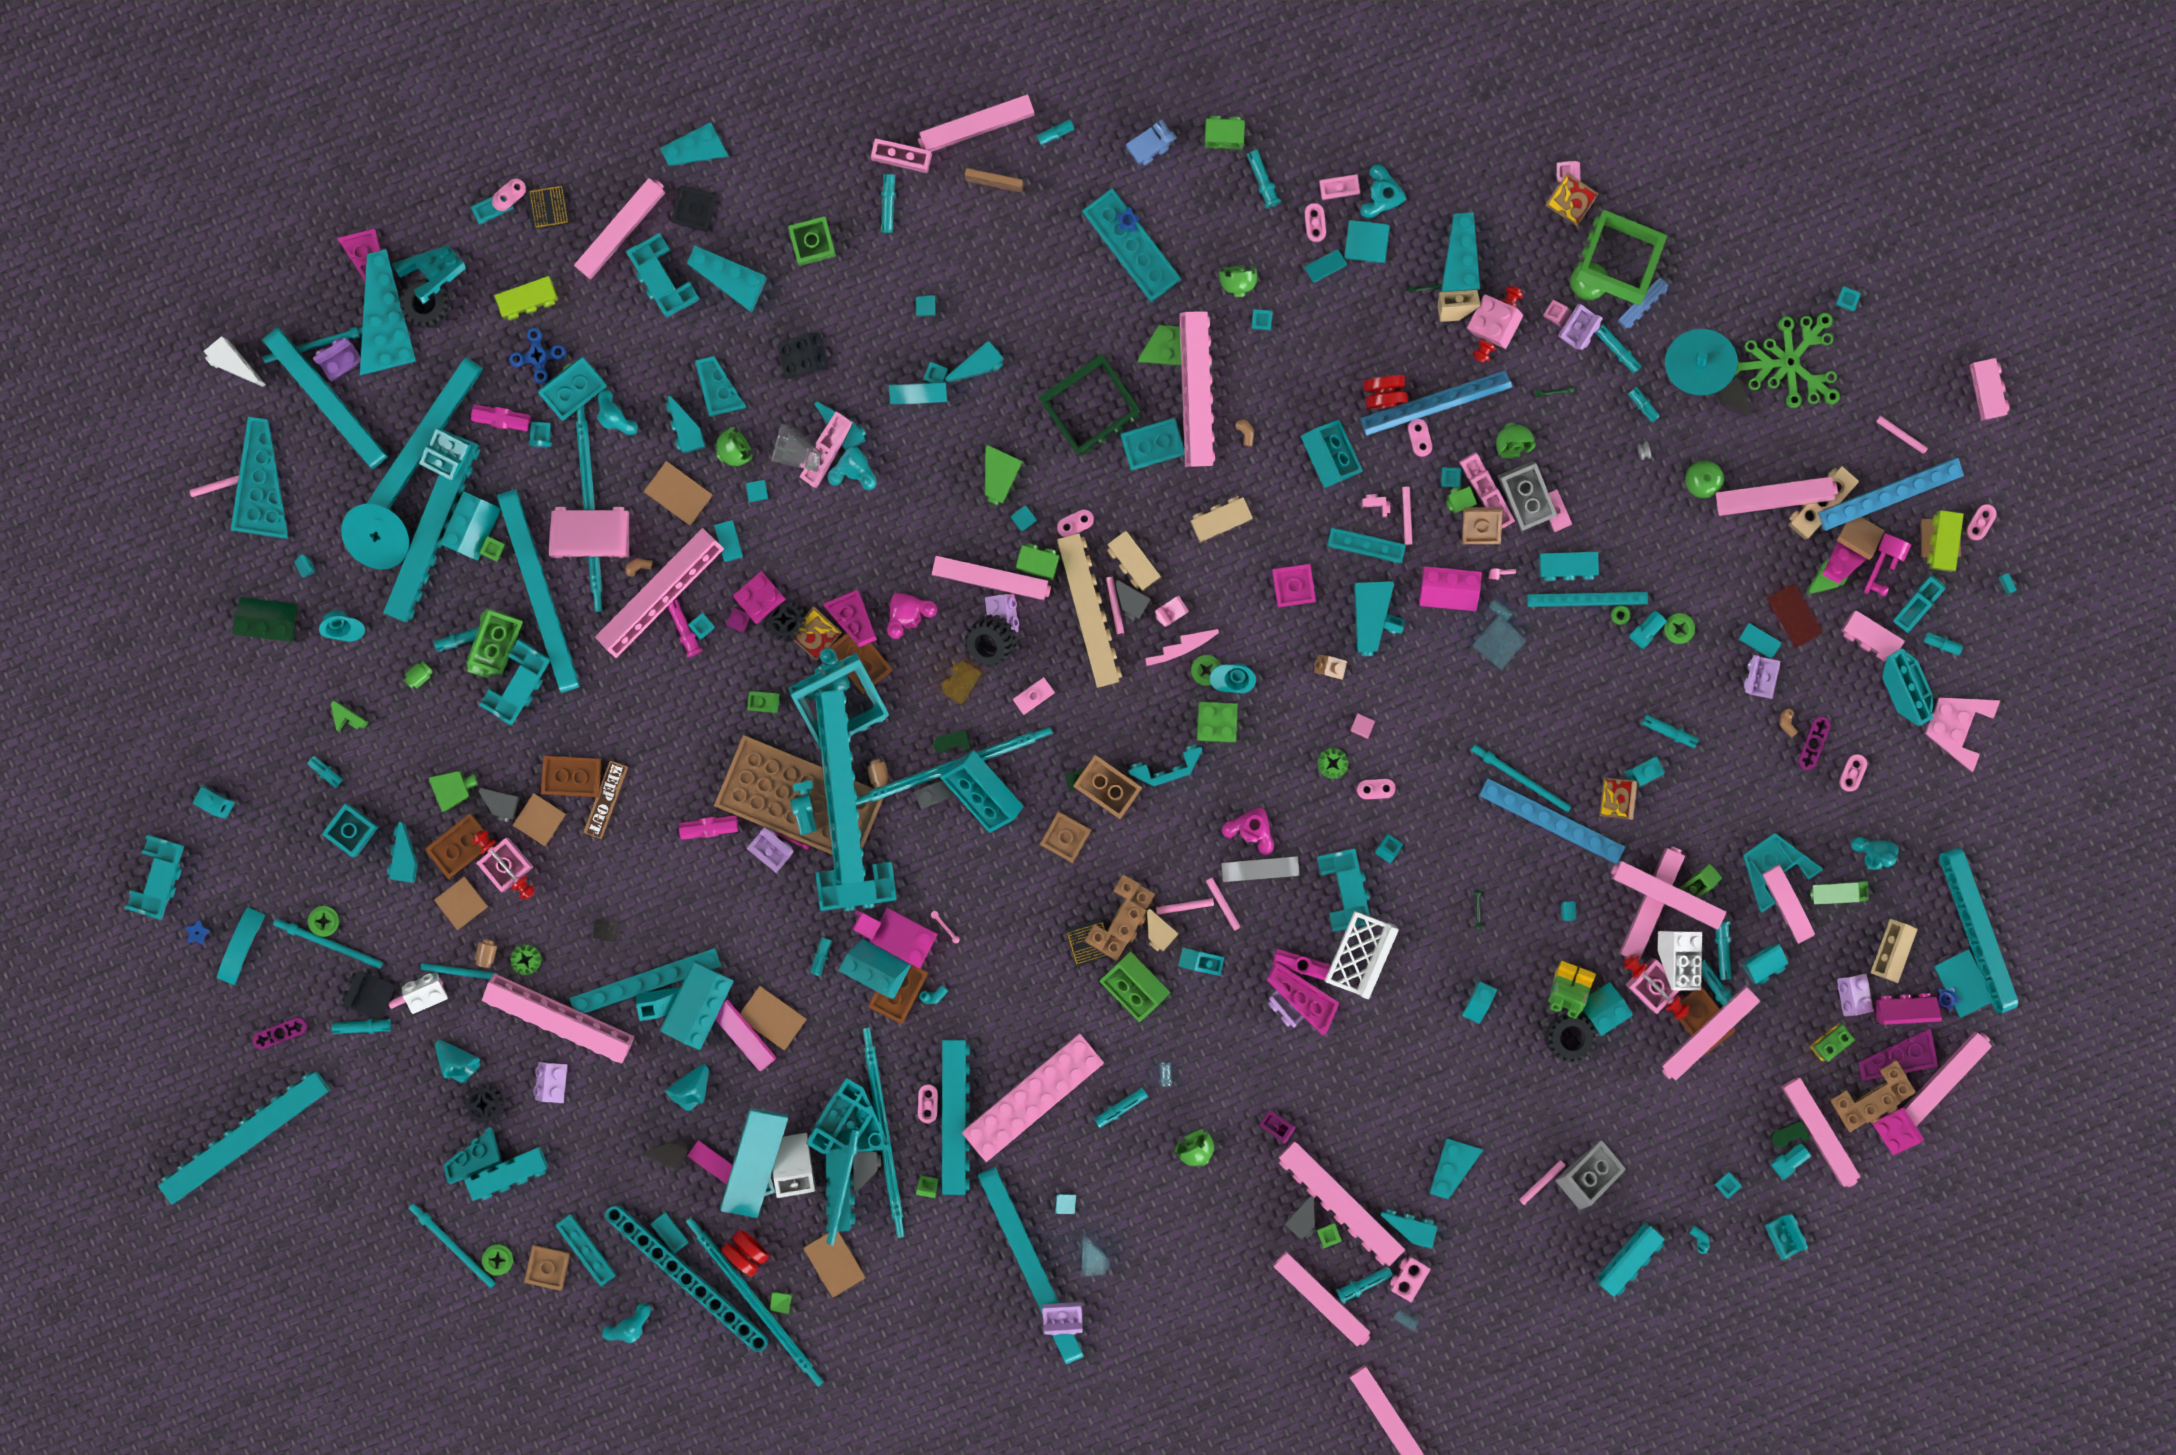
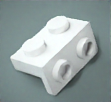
(423, 992)

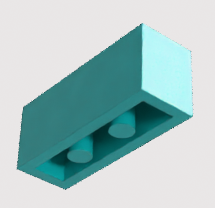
(1568, 565)

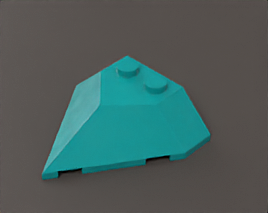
(846, 1112)

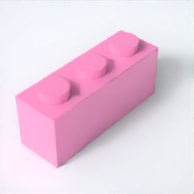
(901, 155)
(1989, 389)
(1871, 635)

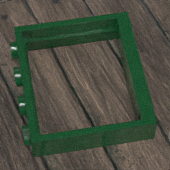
(1072, 379)

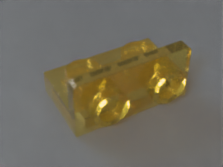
(961, 682)

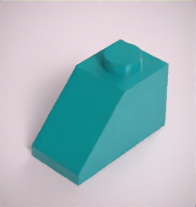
(1201, 961)
(1479, 1002)

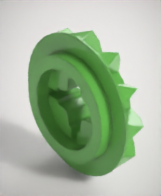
(1688, 627)
(1196, 669)
(1332, 772)
(317, 914)
(522, 968)
(490, 1265)

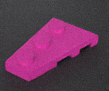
(358, 247)
(1842, 563)
(852, 617)

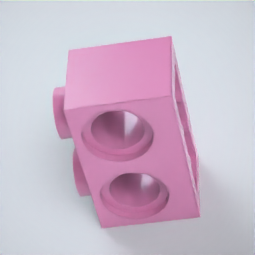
(1415, 1281)

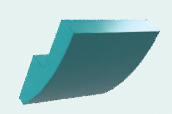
(1367, 241)
(445, 454)

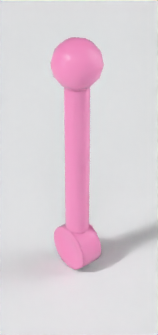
(935, 915)

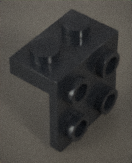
(803, 355)
(368, 994)

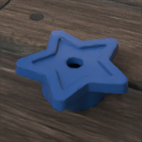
(1127, 214)
(192, 932)
(1943, 998)

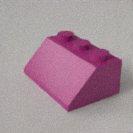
(1450, 588)
(1907, 1009)

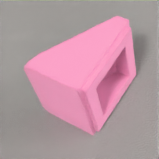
(1570, 167)
(1557, 313)
(1362, 726)

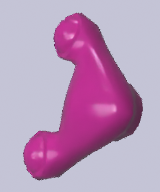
(906, 612)
(1252, 827)

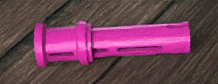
(687, 637)

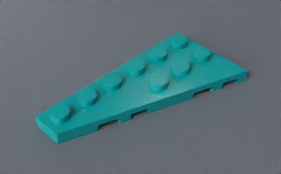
(384, 327)
(258, 494)

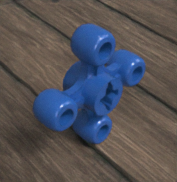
(529, 356)

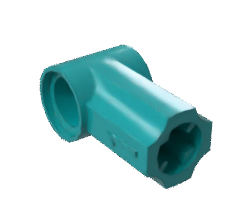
(1644, 633)
(803, 810)
(1786, 1164)

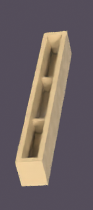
(1088, 610)

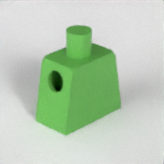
(452, 789)

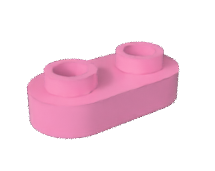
(509, 193)
(1315, 223)
(1420, 437)
(1075, 523)
(1981, 523)
(1853, 773)
(1376, 790)
(927, 1103)

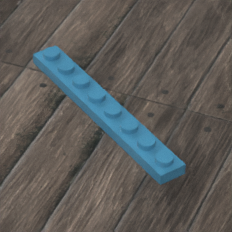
(1435, 402)
(1890, 493)
(1551, 821)

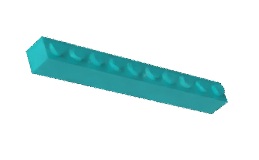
(1587, 599)

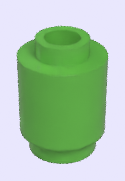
(418, 675)

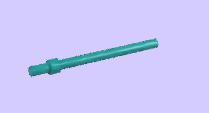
(354, 333)
(1488, 757)
(294, 929)
(851, 1150)
(426, 1220)

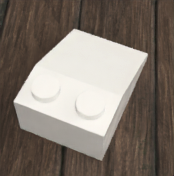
(225, 356)

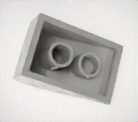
(1527, 495)
(1590, 1175)

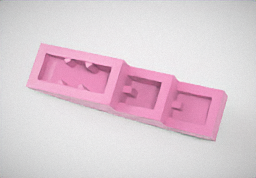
(828, 445)
(1485, 487)
(1188, 643)
(1788, 904)

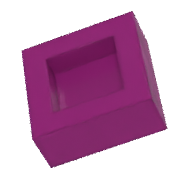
(738, 620)

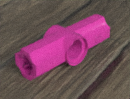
(500, 418)
(708, 827)
(1289, 961)

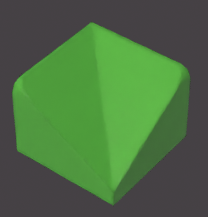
(781, 1302)

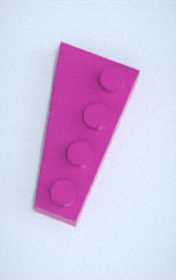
(1305, 998)

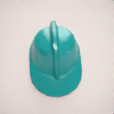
(341, 627)
(1233, 678)

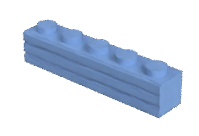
(1635, 310)

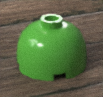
(1238, 279)
(1586, 291)
(1514, 440)
(733, 448)
(1704, 479)
(1196, 1149)

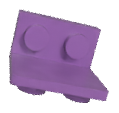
(338, 358)

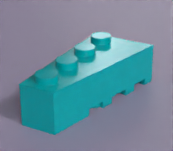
(1461, 258)
(733, 279)
(834, 1170)
(507, 1173)

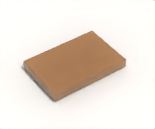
(994, 180)
(678, 493)
(772, 1018)
(834, 1264)

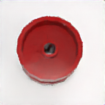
(1385, 394)
(745, 1252)

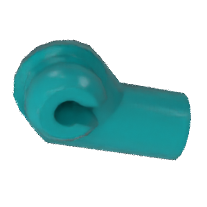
(933, 997)
(1702, 1239)

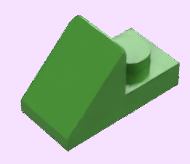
(763, 702)
(341, 715)

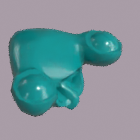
(1384, 192)
(611, 416)
(854, 466)
(829, 657)
(1878, 852)
(629, 1328)

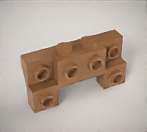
(1125, 921)
(1877, 1101)

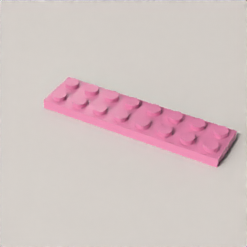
(1032, 1097)

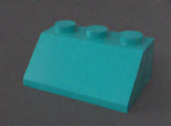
(1331, 453)
(470, 525)
(875, 968)

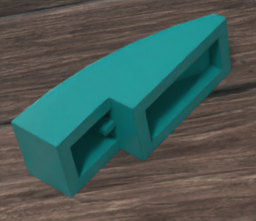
(918, 393)
(1919, 603)

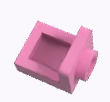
(1372, 501)
(1171, 611)

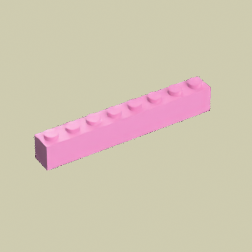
(1196, 389)
(659, 593)
(558, 1018)
(1341, 1203)

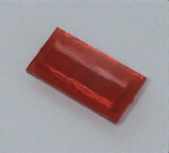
(1794, 615)

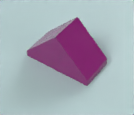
(1277, 1126)

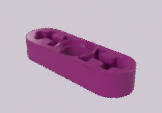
(1814, 758)
(268, 1043)

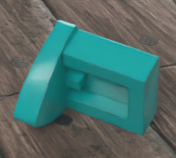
(540, 435)

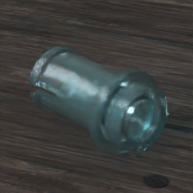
(1500, 610)
(1165, 1075)
(1406, 1320)

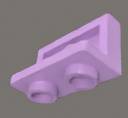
(1580, 327)
(1005, 607)
(1761, 676)
(770, 849)
(1855, 995)
(1290, 1014)
(550, 1082)
(1062, 1318)

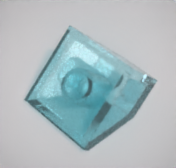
(1499, 642)
(1094, 1258)

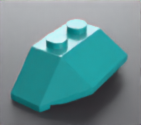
(1908, 687)

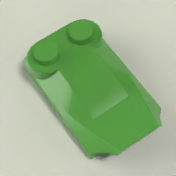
(493, 643)

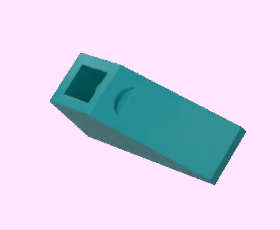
(689, 434)
(404, 861)
(655, 1003)
(1416, 1231)

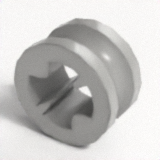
(1644, 450)

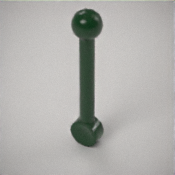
(1414, 289)
(1538, 394)
(1477, 893)

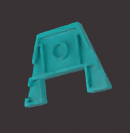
(435, 265)
(1768, 854)

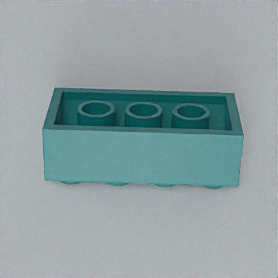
(982, 792)
(696, 1005)
(1630, 1259)

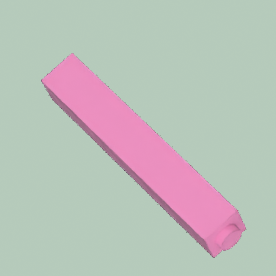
(976, 124)
(620, 228)
(1776, 496)
(991, 578)
(1668, 894)
(1650, 908)
(1710, 1033)
(1947, 1077)
(1821, 1132)
(1322, 1299)
(1384, 1412)

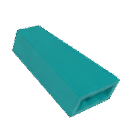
(1370, 614)

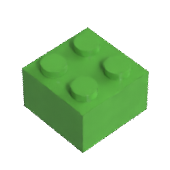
(1224, 133)
(812, 241)
(1037, 561)
(1217, 722)

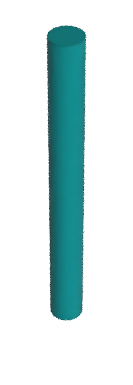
(457, 971)

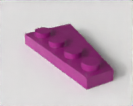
(1911, 1054)

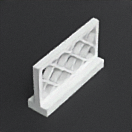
(1377, 958)

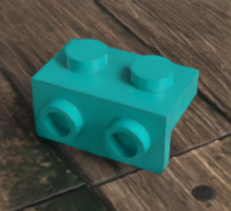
(1786, 1236)

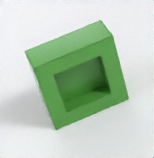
(492, 549)
(927, 1186)
(1329, 1235)

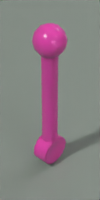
(792, 840)

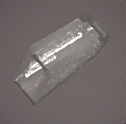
(795, 450)

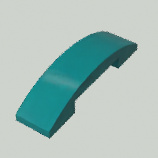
(240, 945)

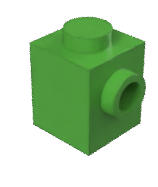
(1460, 498)

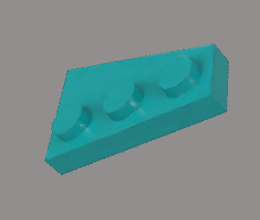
(695, 146)
(716, 388)
(477, 1157)
(1452, 1167)

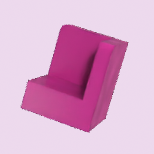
(866, 925)

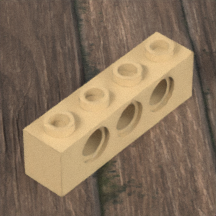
(1806, 528)

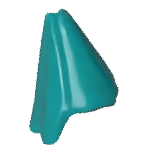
(456, 1062)
(690, 1089)

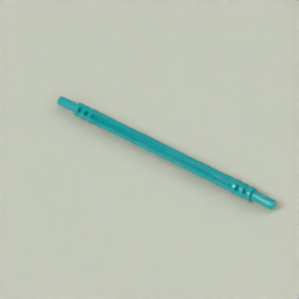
(588, 500)
(936, 772)
(887, 1156)
(754, 1301)

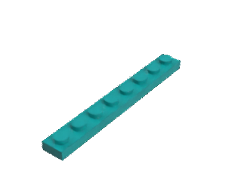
(642, 982)

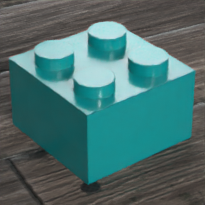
(350, 830)

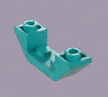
(1141, 772)

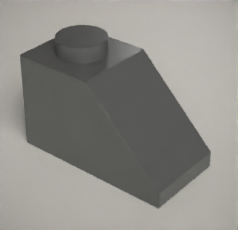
(1131, 601)
(933, 794)
(500, 803)
(865, 1167)
(1302, 1219)

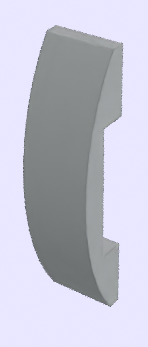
(1260, 869)

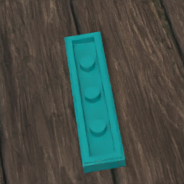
(1366, 545)
(585, 1250)

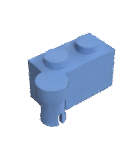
(1150, 143)

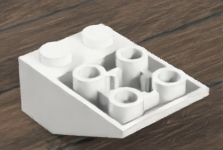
(1681, 958)
(793, 1167)

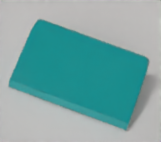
(1325, 266)

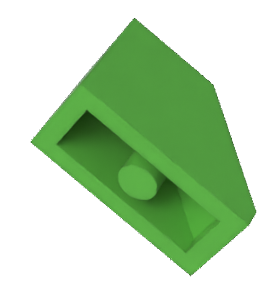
(1822, 583)
(1701, 881)

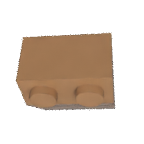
(1107, 787)

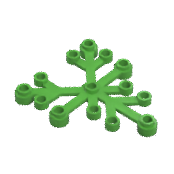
(1766, 363)

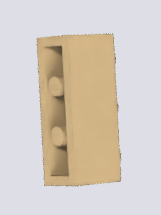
(1221, 519)
(1133, 561)
(1894, 951)

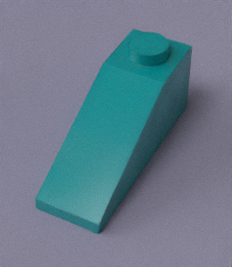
(979, 363)
(855, 434)

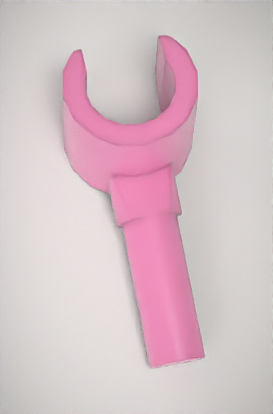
(1495, 573)

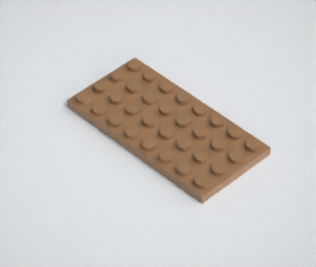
(761, 791)

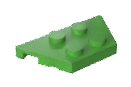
(1163, 347)

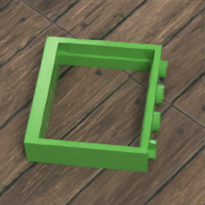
(1609, 284)

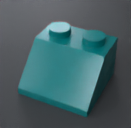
(1765, 963)
(1606, 1009)

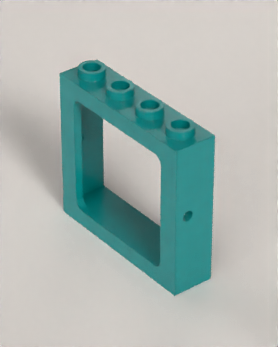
(858, 723)

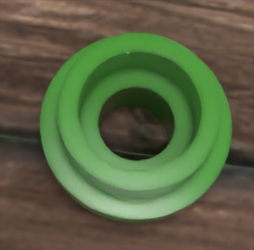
(1626, 612)

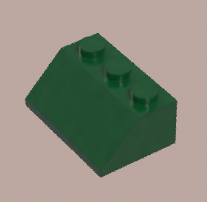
(265, 619)

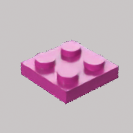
(1293, 585)
(759, 597)
(1898, 1131)

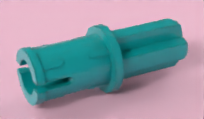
(1055, 132)
(1643, 404)
(1943, 643)
(324, 772)
(820, 956)

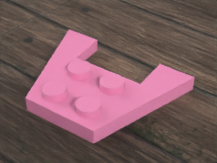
(1951, 724)

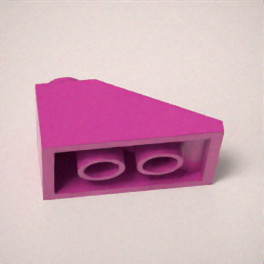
(904, 938)

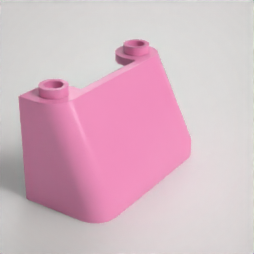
(589, 533)

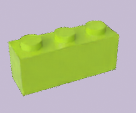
(526, 298)
(1945, 541)

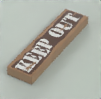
(606, 801)

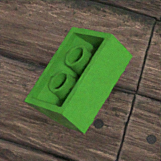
(1134, 986)

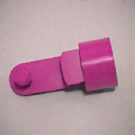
(1894, 548)

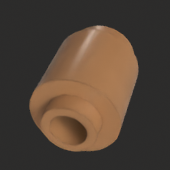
(878, 773)
(485, 953)

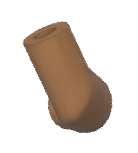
(1247, 430)
(636, 564)
(1785, 722)

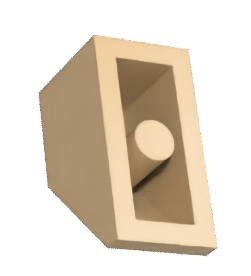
(1457, 304)
(1159, 931)

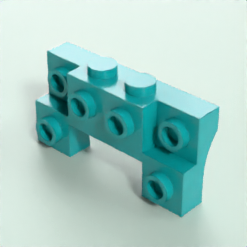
(659, 285)
(521, 686)
(161, 878)
(1350, 884)
(859, 893)

